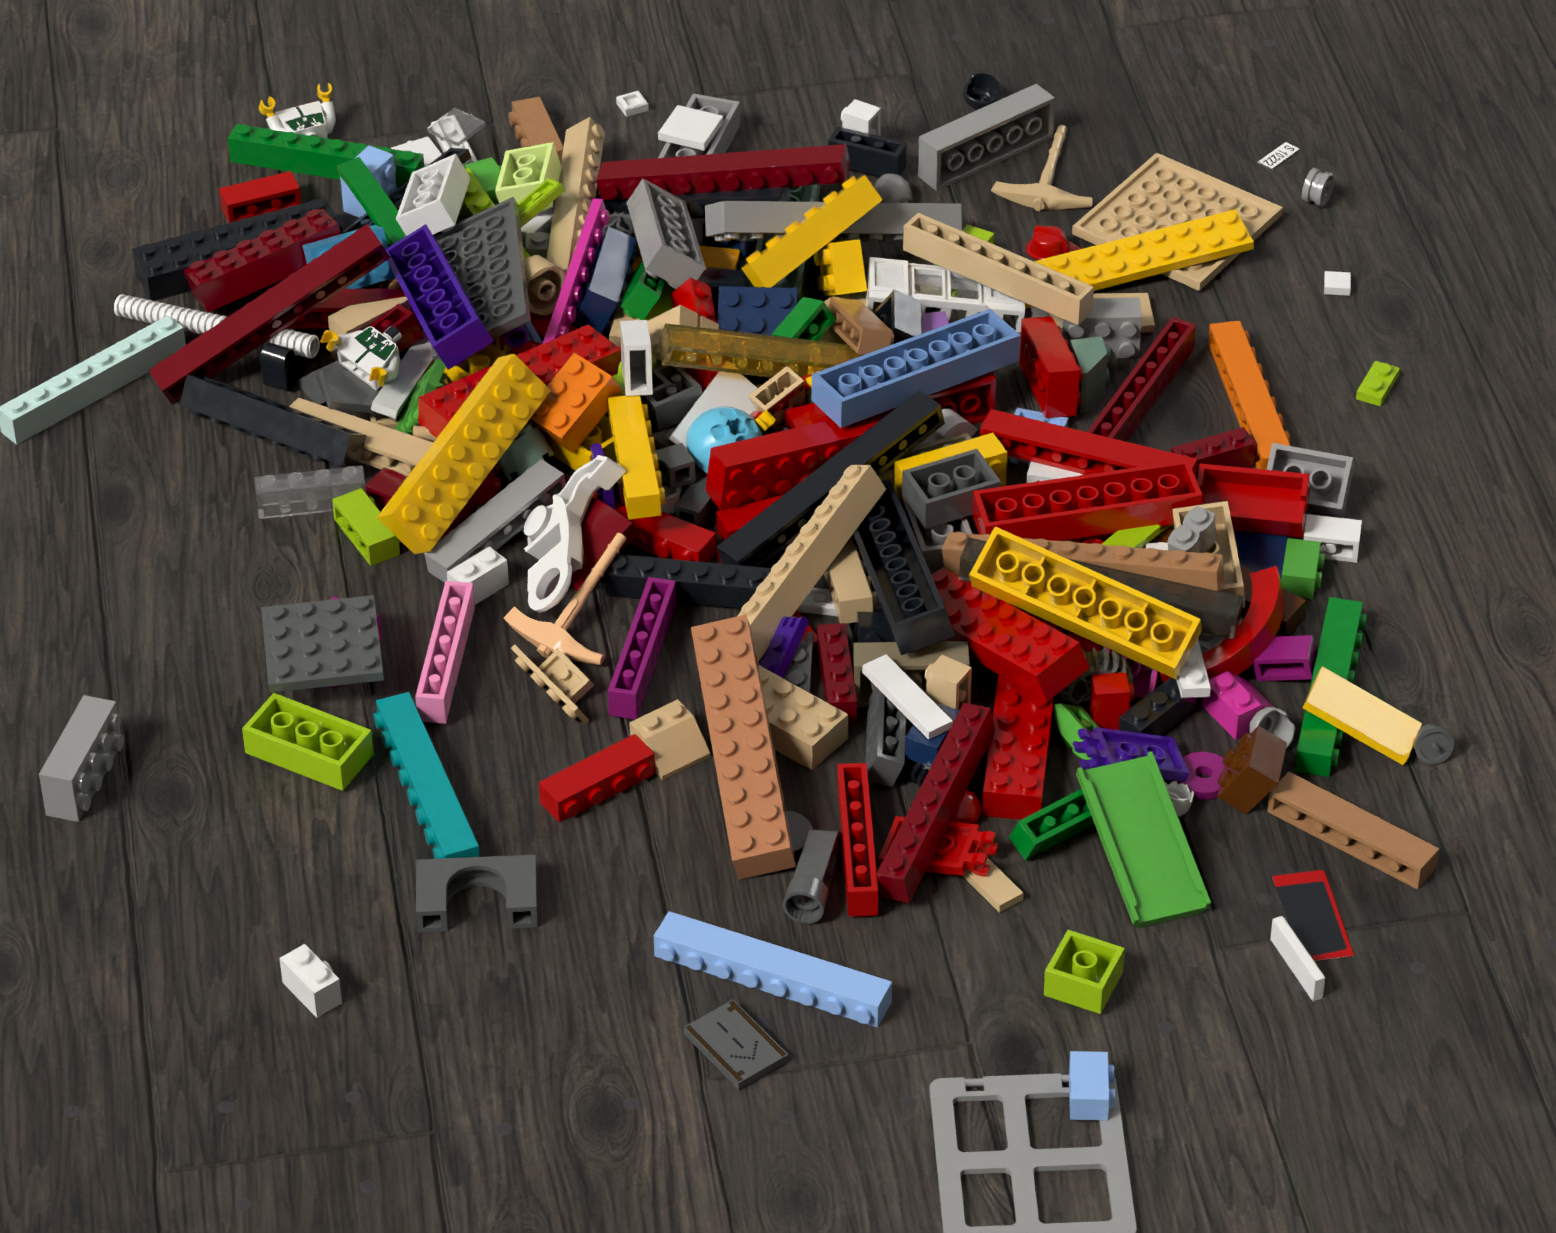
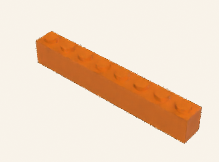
(1247, 388)

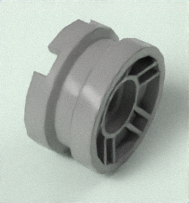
(1317, 187)

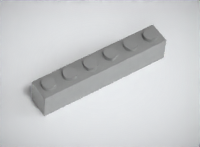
(497, 519)

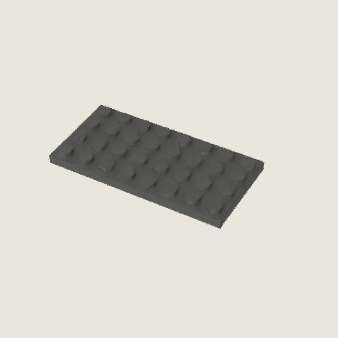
(491, 266)

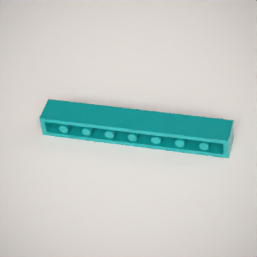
(425, 778)

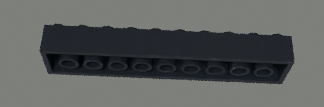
(901, 576)

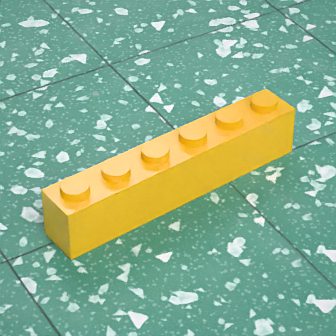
(812, 233)
(634, 453)

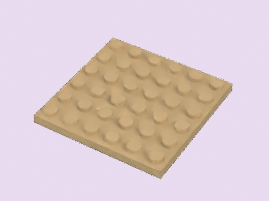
(1171, 194)

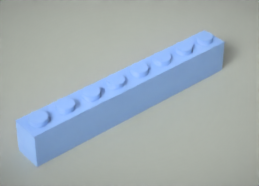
(773, 969)

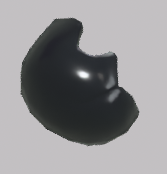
(982, 90)

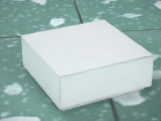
(632, 103)
(1337, 283)

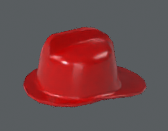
(1049, 242)

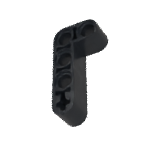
(281, 365)

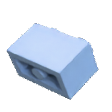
(1090, 1085)

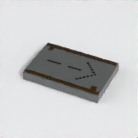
(735, 1044)

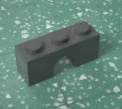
(676, 469)

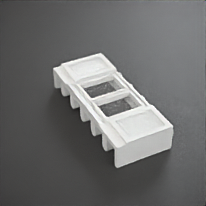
(937, 289)

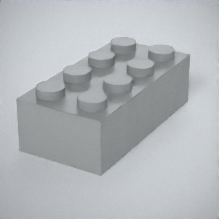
(81, 758)

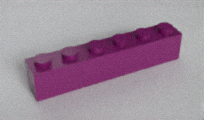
(642, 648)

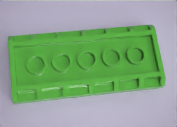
(1144, 841)

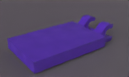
(1114, 746)

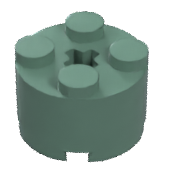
(524, 451)

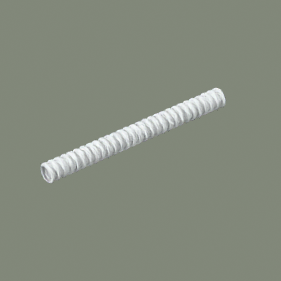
(200, 322)

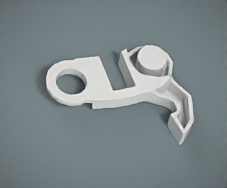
(557, 535)

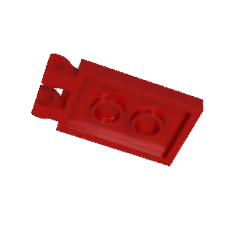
(956, 849)

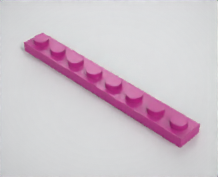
(578, 271)

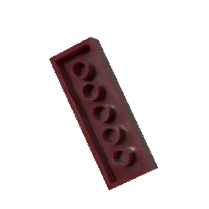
(257, 262)

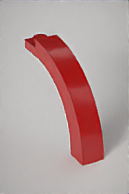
(1254, 631)

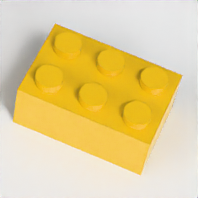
(841, 268)

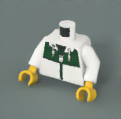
(306, 119)
(367, 353)

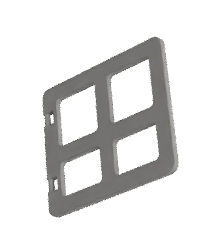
(1021, 1159)

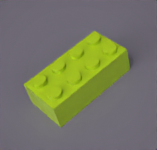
(308, 741)

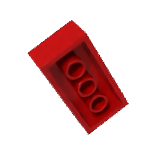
(1049, 367)

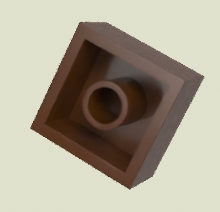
(1251, 769)

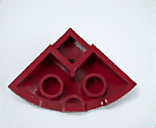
(598, 530)

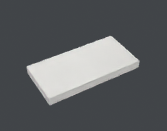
(724, 390)

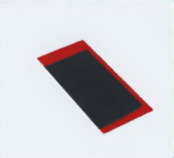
(1313, 914)

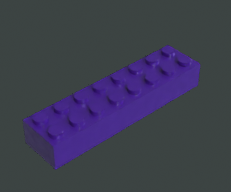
(438, 297)

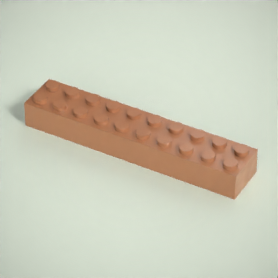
(743, 747)

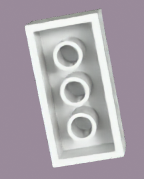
(434, 196)

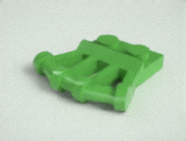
(430, 381)

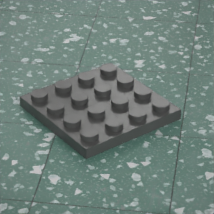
(321, 644)

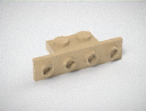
(562, 677)

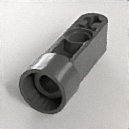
(809, 888)

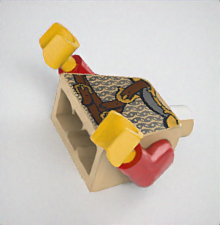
(779, 394)

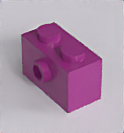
(1287, 659)

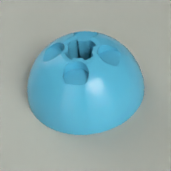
(717, 428)

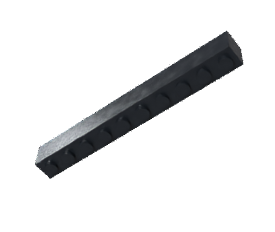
(878, 446)

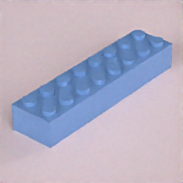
(920, 363)

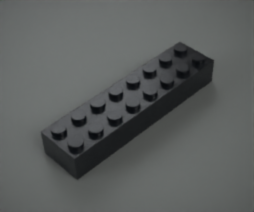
(163, 263)

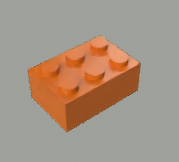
(575, 402)

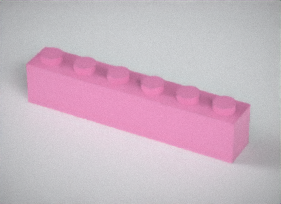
(445, 652)

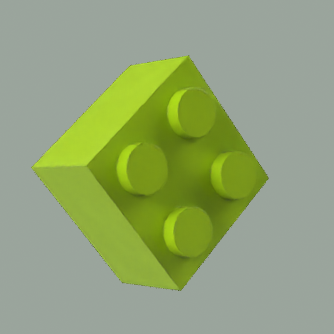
(1084, 971)

